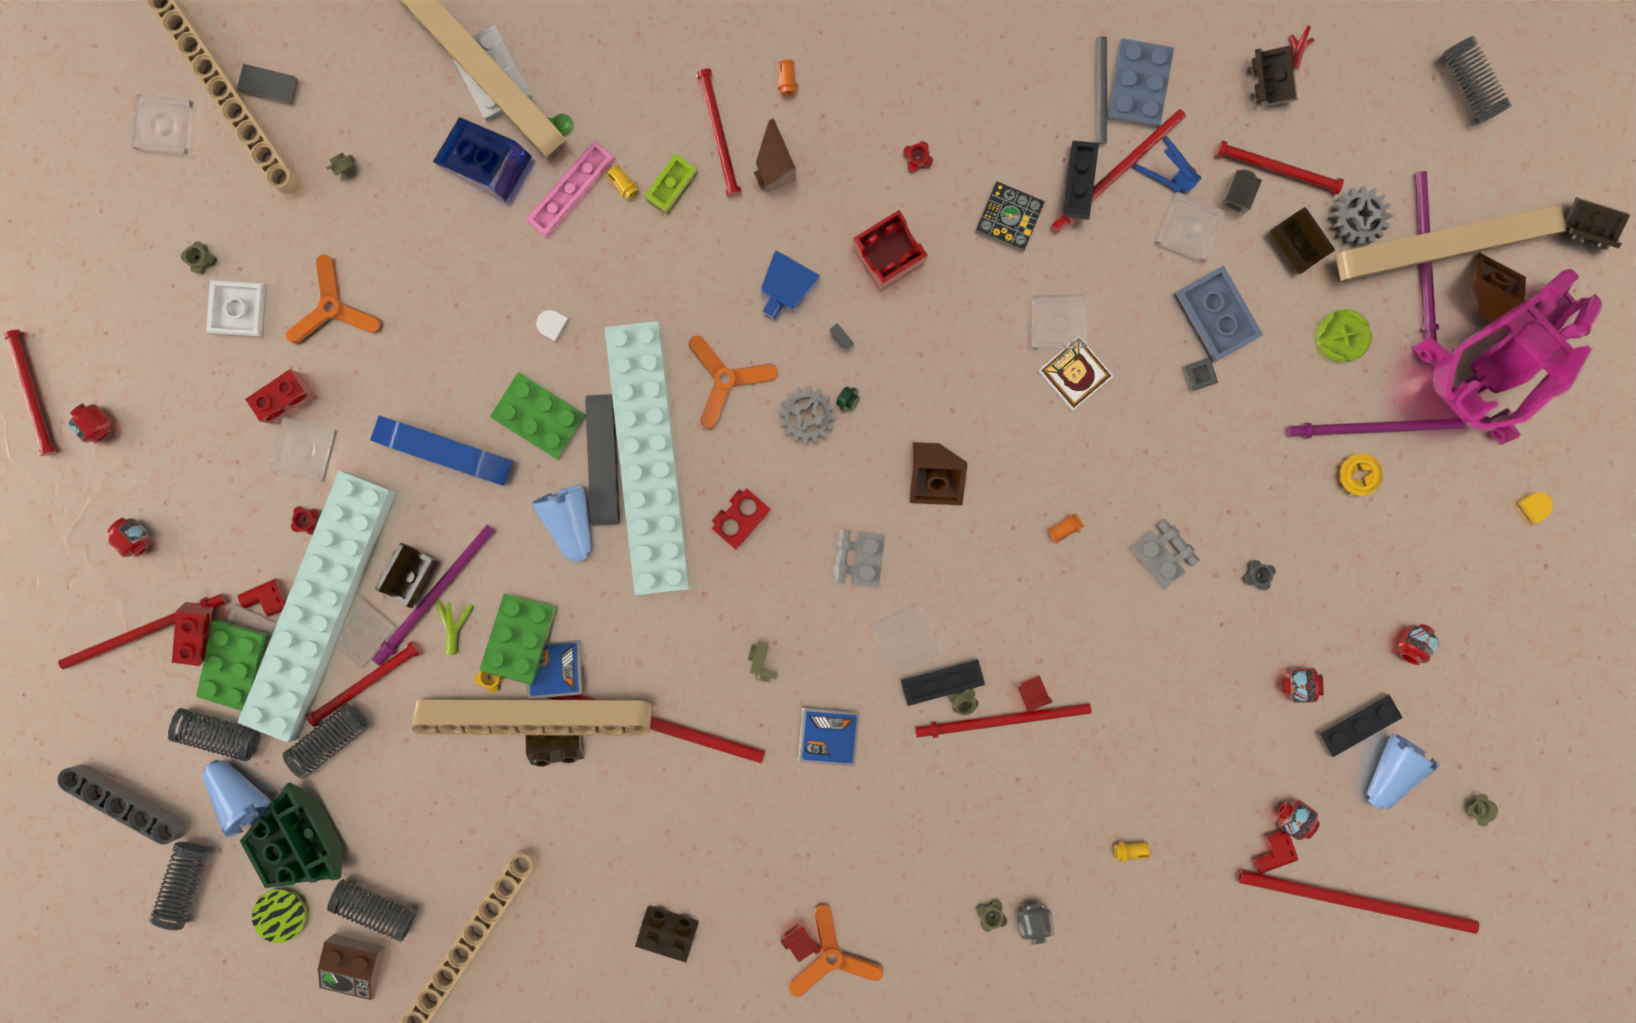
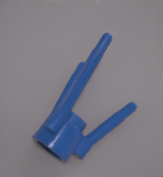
(1185, 177)

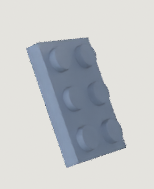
(1140, 83)
(1219, 313)

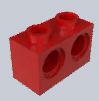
(279, 396)
(745, 523)
(191, 633)

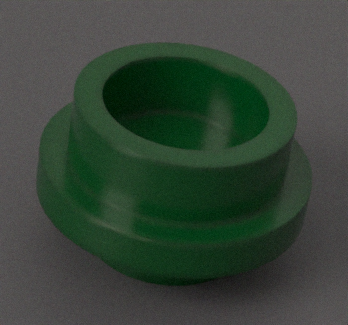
(848, 398)

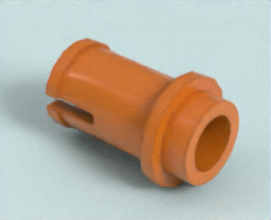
(787, 77)
(1066, 528)

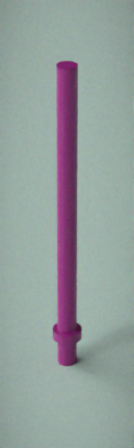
(1427, 268)
(1309, 430)
(388, 647)

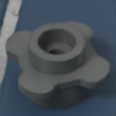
(1265, 580)

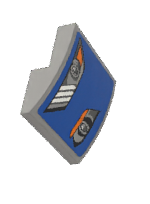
(558, 671)
(828, 736)

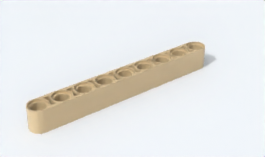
(487, 74)
(231, 100)
(1450, 242)
(532, 717)
(469, 941)

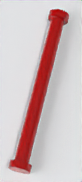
(1280, 167)
(732, 188)
(29, 392)
(315, 717)

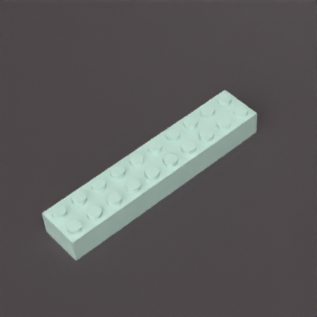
(647, 458)
(317, 607)

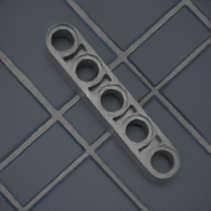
(602, 460)
(109, 804)

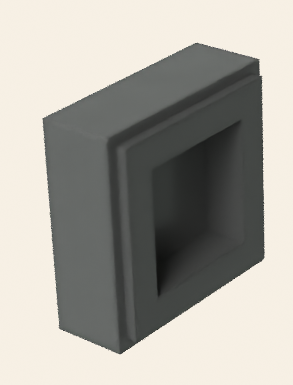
(841, 338)
(1200, 374)

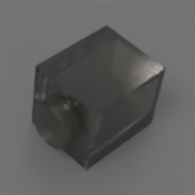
(1241, 191)

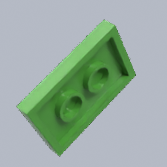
(538, 416)
(517, 639)
(230, 664)

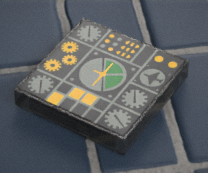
(1010, 216)

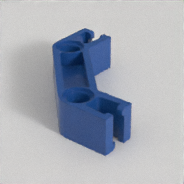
(441, 450)

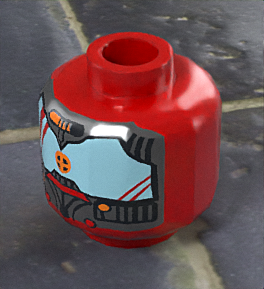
(89, 423)
(128, 537)
(1418, 644)
(1304, 685)
(1298, 819)

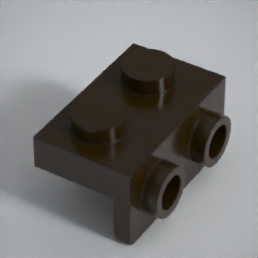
(1275, 76)
(1595, 223)
(1302, 240)
(406, 574)
(548, 749)
(666, 934)

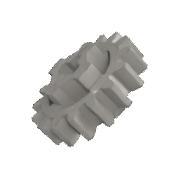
(1369, 206)
(796, 409)

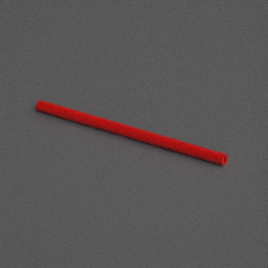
(692, 735)
(1358, 902)

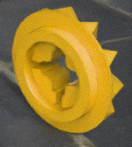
(1371, 481)

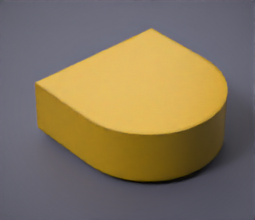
(1536, 506)

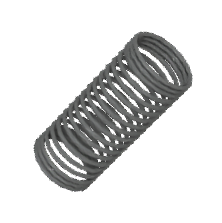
(1492, 110)
(350, 719)
(247, 741)
(168, 906)
(373, 907)

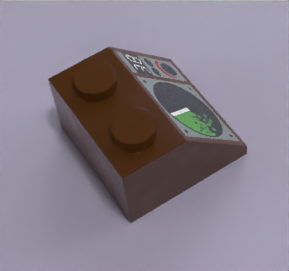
(350, 966)

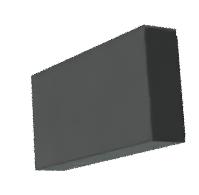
(267, 83)

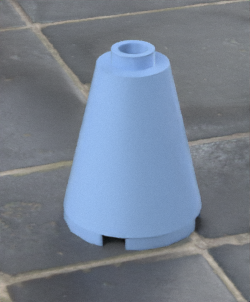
(566, 521)
(1399, 772)
(233, 797)

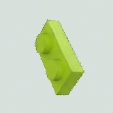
(670, 183)

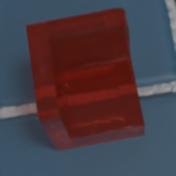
(1032, 693)
(800, 941)

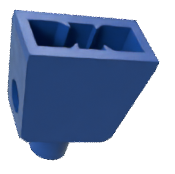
(786, 284)

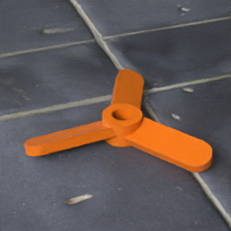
(340, 311)
(720, 390)
(830, 946)

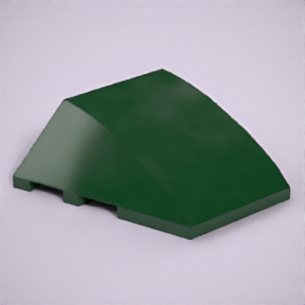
(293, 841)

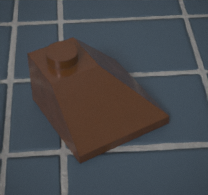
(773, 160)
(1497, 287)
(936, 475)

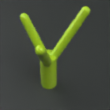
(451, 635)

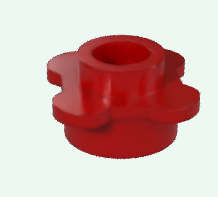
(911, 152)
(299, 514)

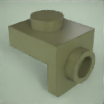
(757, 655)

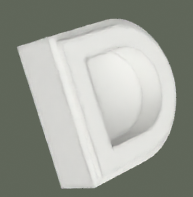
(551, 324)

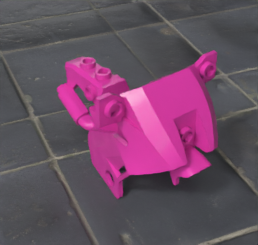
(1517, 357)

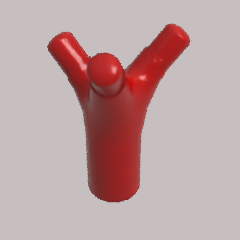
(1300, 46)

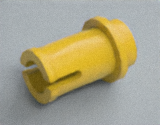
(623, 183)
(1131, 851)

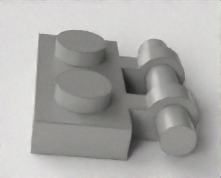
(867, 558)
(1158, 559)

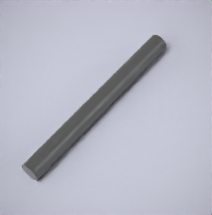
(1101, 88)

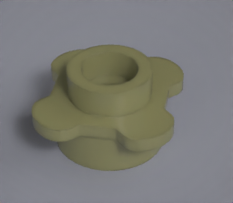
(340, 163)
(189, 254)
(964, 702)
(1489, 813)
(998, 920)

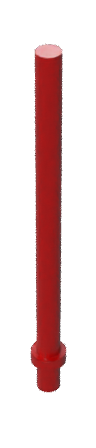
(1125, 164)
(132, 635)
(1002, 720)

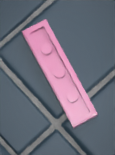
(570, 189)

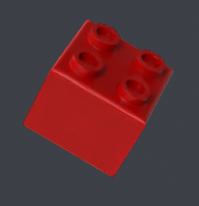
(889, 250)

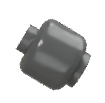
(1035, 923)

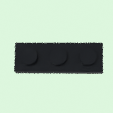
(1080, 180)
(942, 682)
(1359, 725)

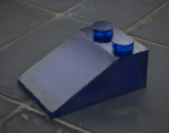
(483, 158)

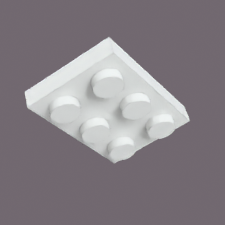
(495, 47)

